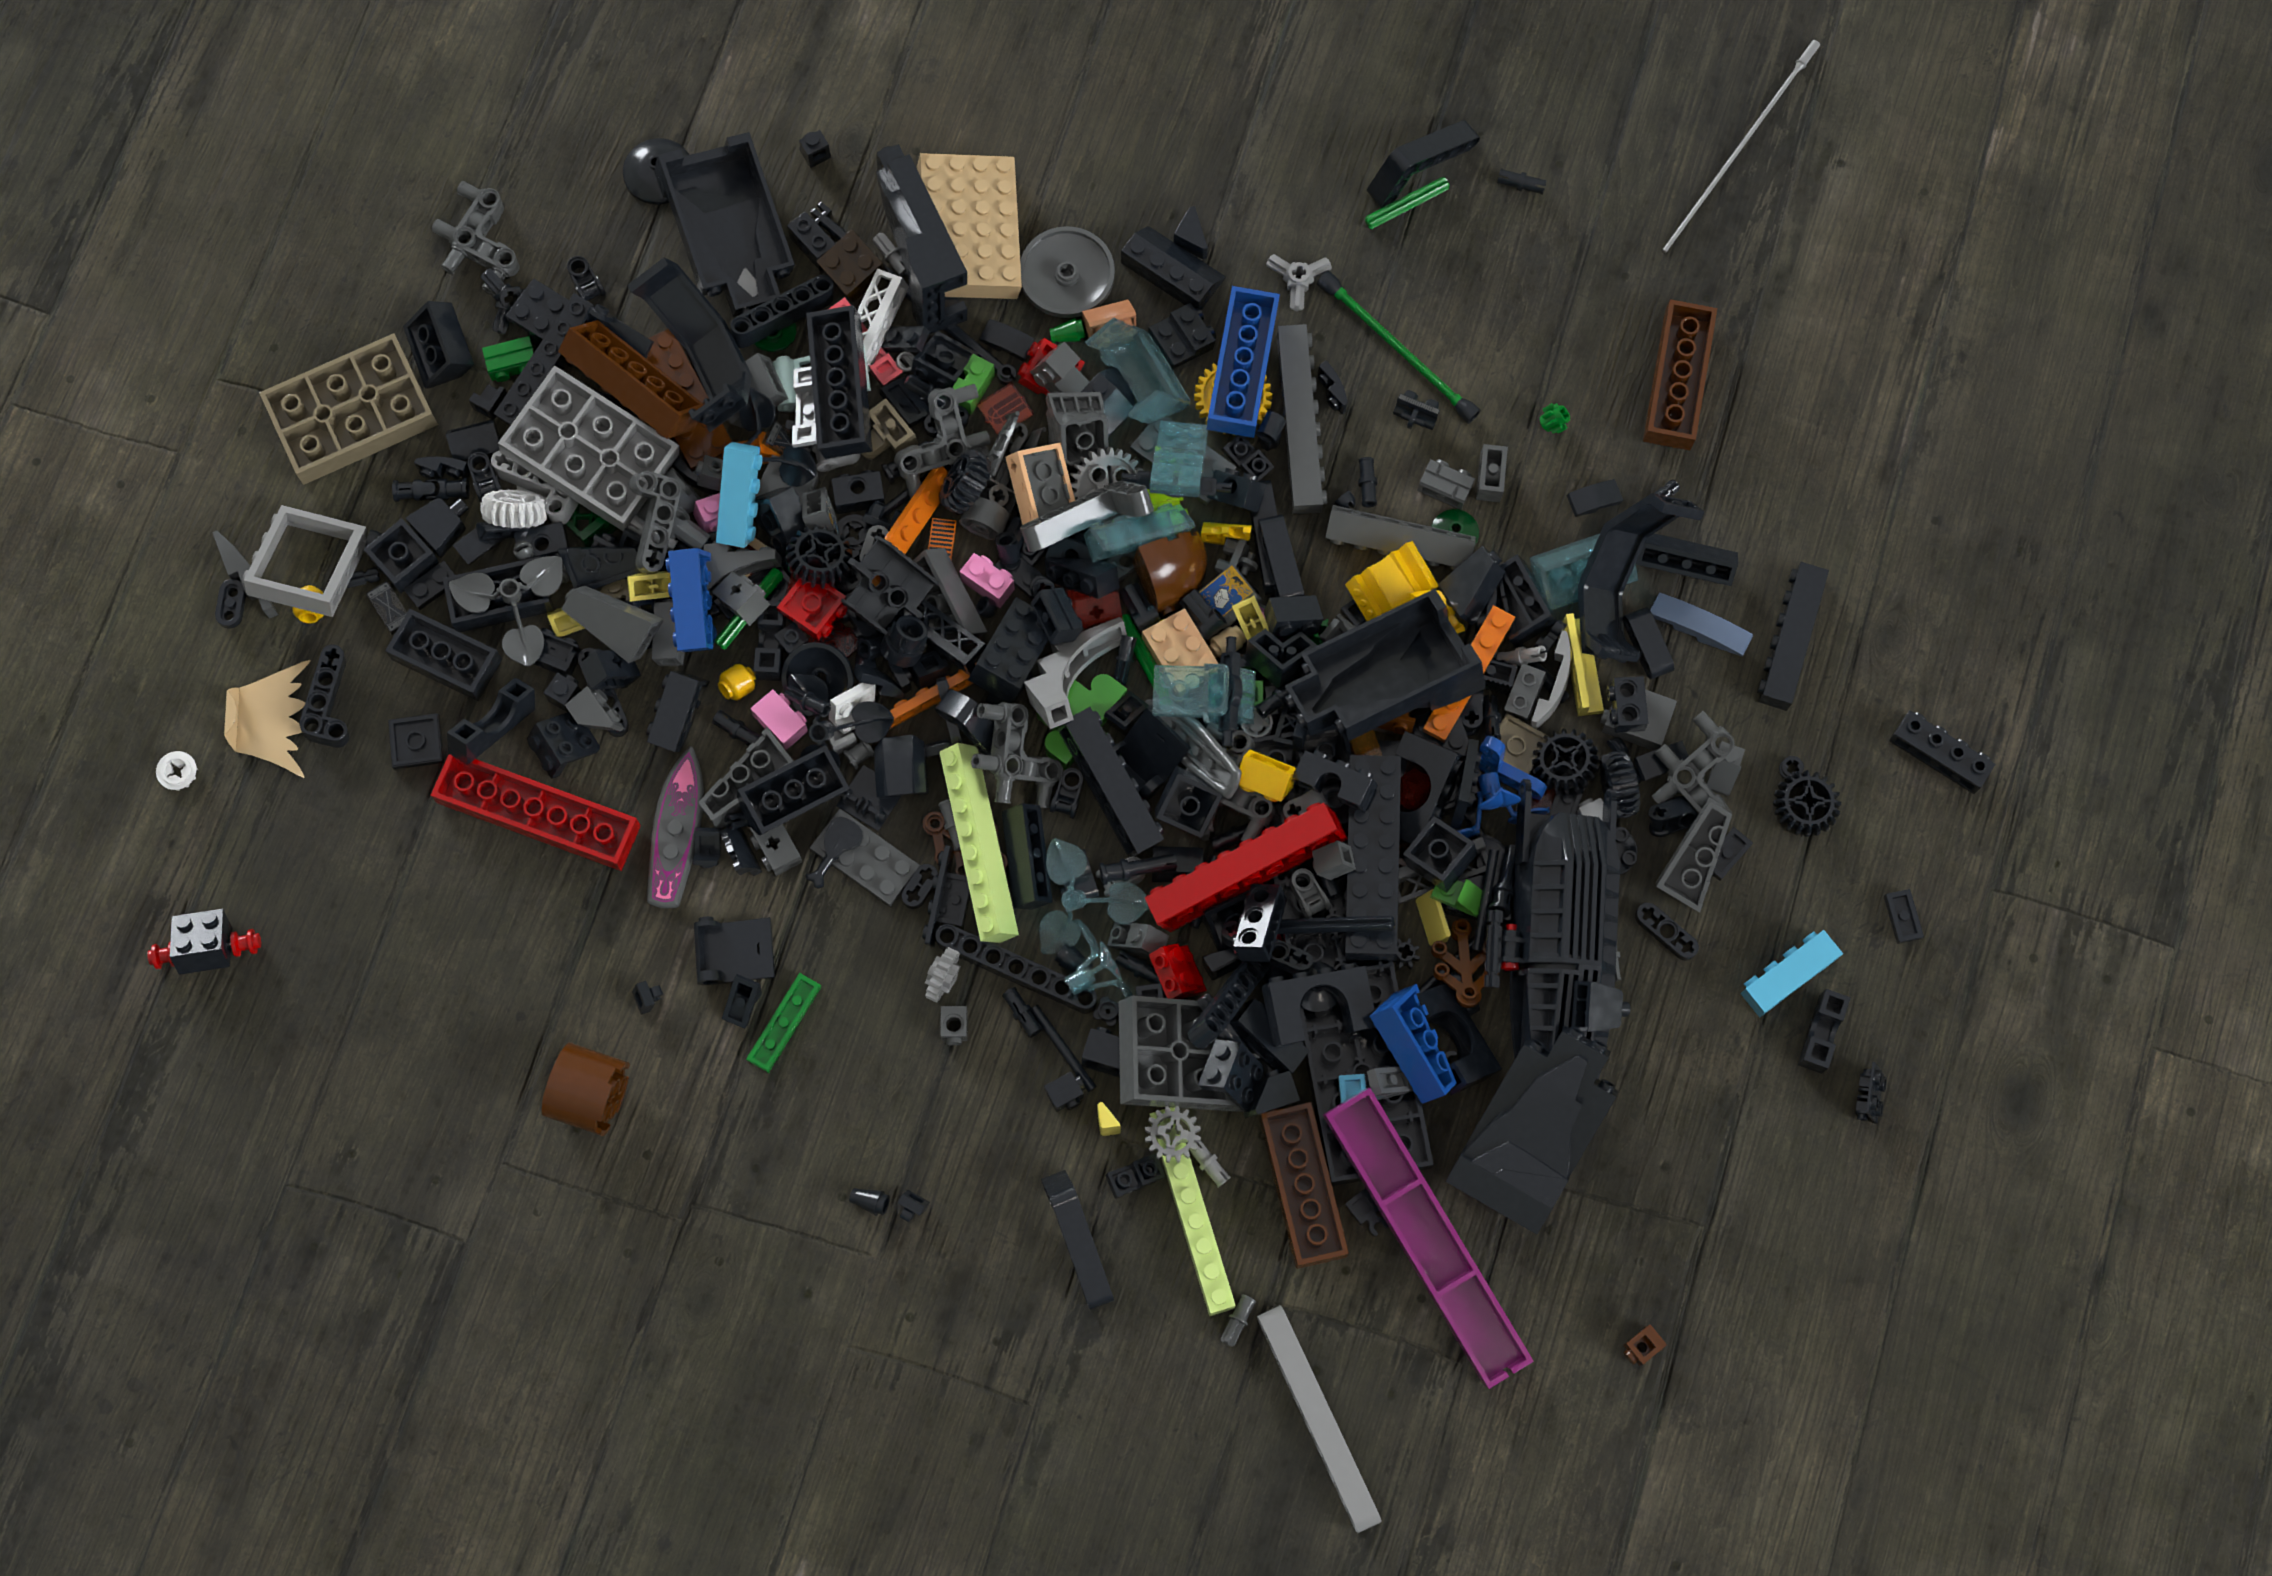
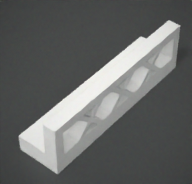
(884, 314)

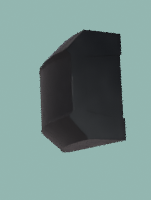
(900, 766)

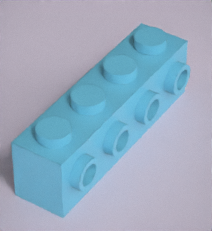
(738, 494)
(1791, 973)

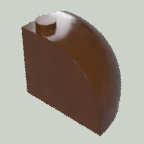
(1171, 569)

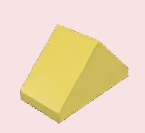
(648, 586)
(1250, 617)

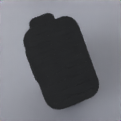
(896, 573)

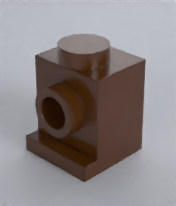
(1652, 1342)

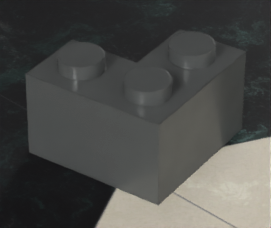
(1058, 371)

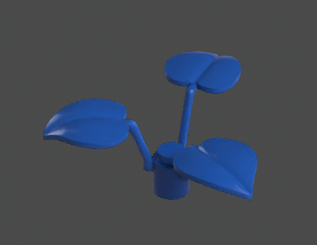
(1495, 798)

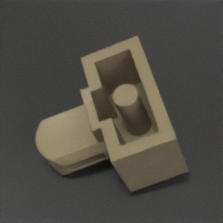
(888, 430)

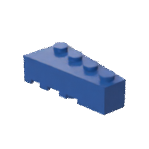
(690, 599)
(1414, 1044)

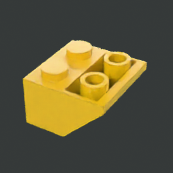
(1266, 776)

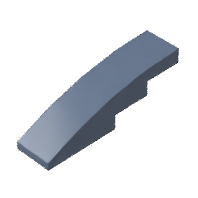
(1701, 624)

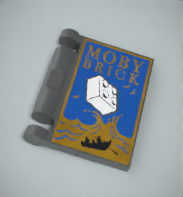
(1227, 590)

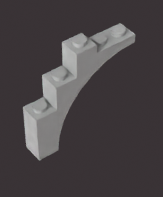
(1058, 671)

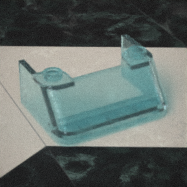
(1143, 369)

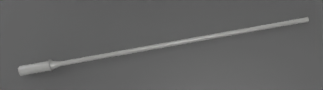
(1800, 64)

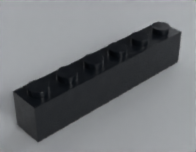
(1793, 636)

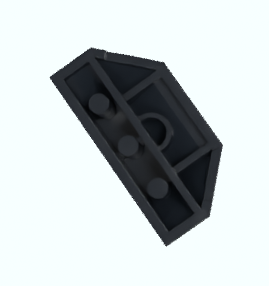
(1115, 394)

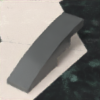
(236, 566)

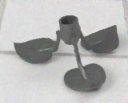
(476, 590)

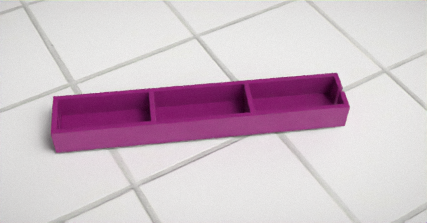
(1428, 1238)

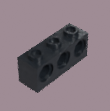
(1259, 922)

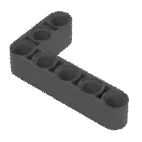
(1115, 498)

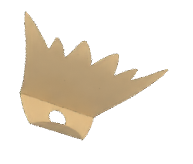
(260, 719)

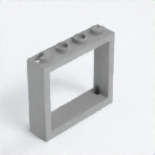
(295, 597)

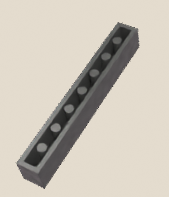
(1300, 424)

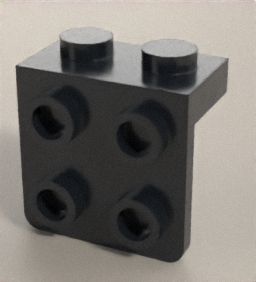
(561, 742)
(1232, 1071)

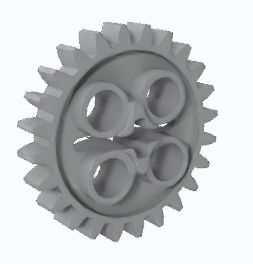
(1084, 482)

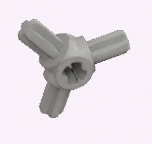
(1298, 286)

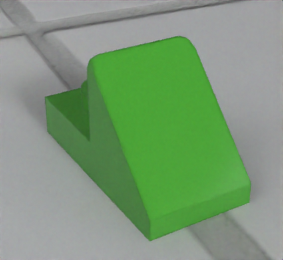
(1460, 896)

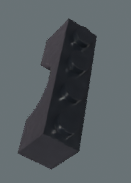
(511, 706)

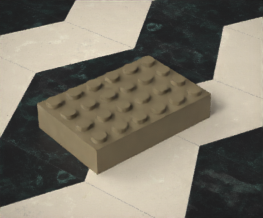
(348, 409)

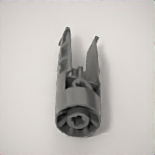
(987, 516)

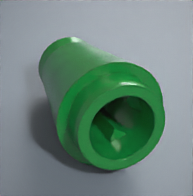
(1069, 331)

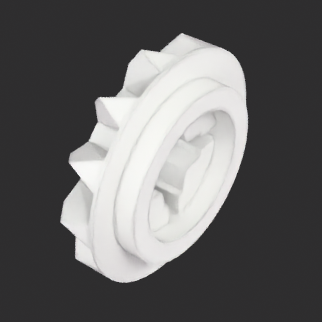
(165, 770)

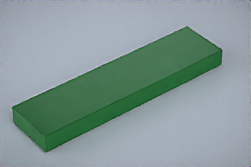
(783, 1023)

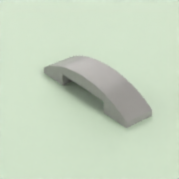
(805, 429)
(1546, 708)

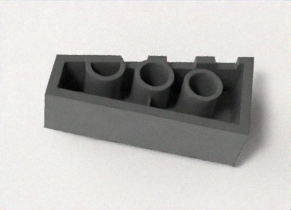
(760, 760)
(1694, 860)

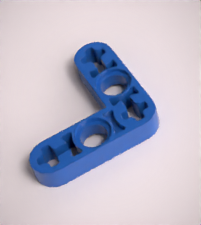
(1493, 761)

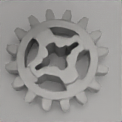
(942, 974)
(1185, 1136)

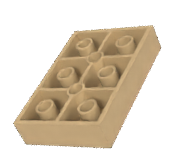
(981, 216)

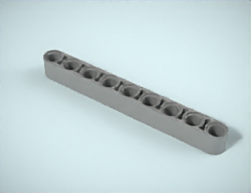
(1319, 1419)

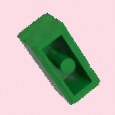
(508, 358)

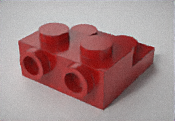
(1037, 352)
(813, 608)
(1177, 972)

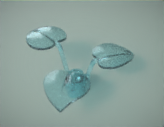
(1063, 864)
(1083, 978)

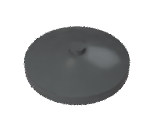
(1067, 271)

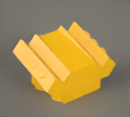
(1391, 581)

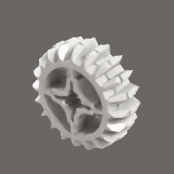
(513, 508)

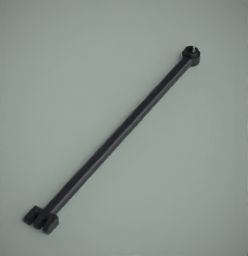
(955, 331)

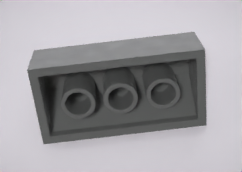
(950, 595)

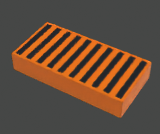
(942, 535)

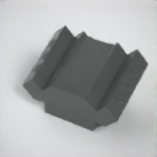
(1077, 423)

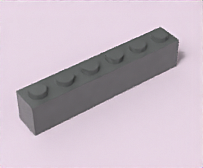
(1390, 534)

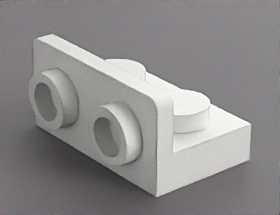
(843, 704)

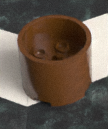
(585, 1089)

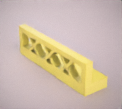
(1583, 672)

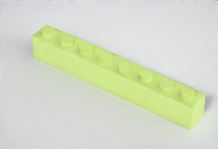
(979, 844)
(1197, 1228)

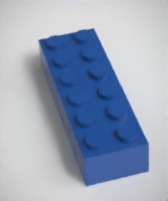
(1243, 361)

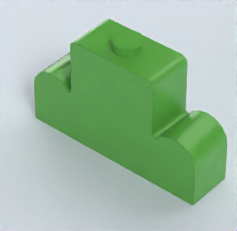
(1103, 695)

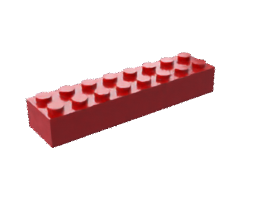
(537, 811)
(1251, 863)

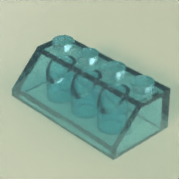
(1128, 534)
(1561, 570)

